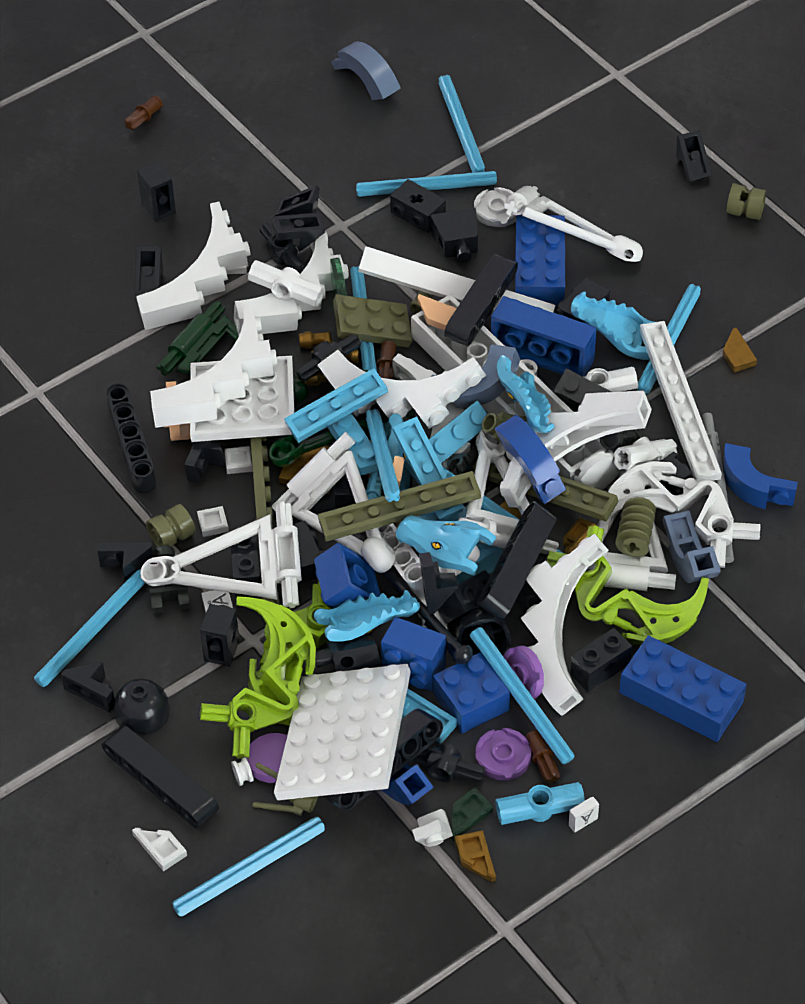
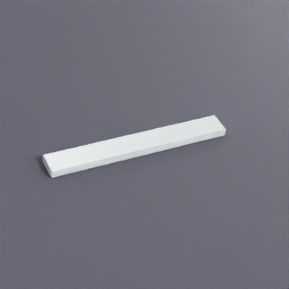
(427, 278)
(680, 402)

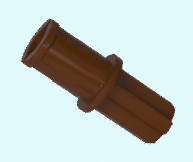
(143, 112)
(385, 363)
(543, 757)

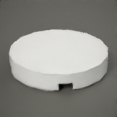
(491, 208)
(598, 470)

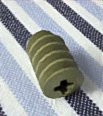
(636, 527)

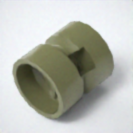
(755, 201)
(172, 526)

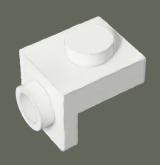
(432, 828)

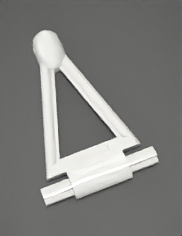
(527, 202)
(317, 479)
(497, 524)
(277, 557)
(638, 572)

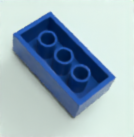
(540, 260)
(544, 336)
(682, 688)

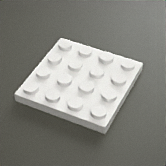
(257, 414)

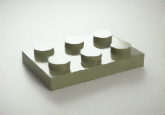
(372, 320)

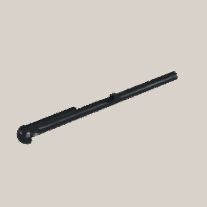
(460, 653)

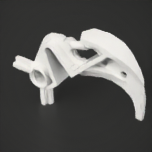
(713, 515)

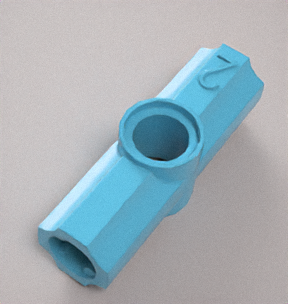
(524, 805)

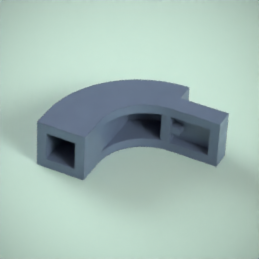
(369, 67)
(490, 385)
(686, 551)

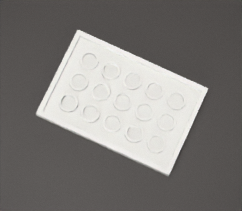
(343, 732)

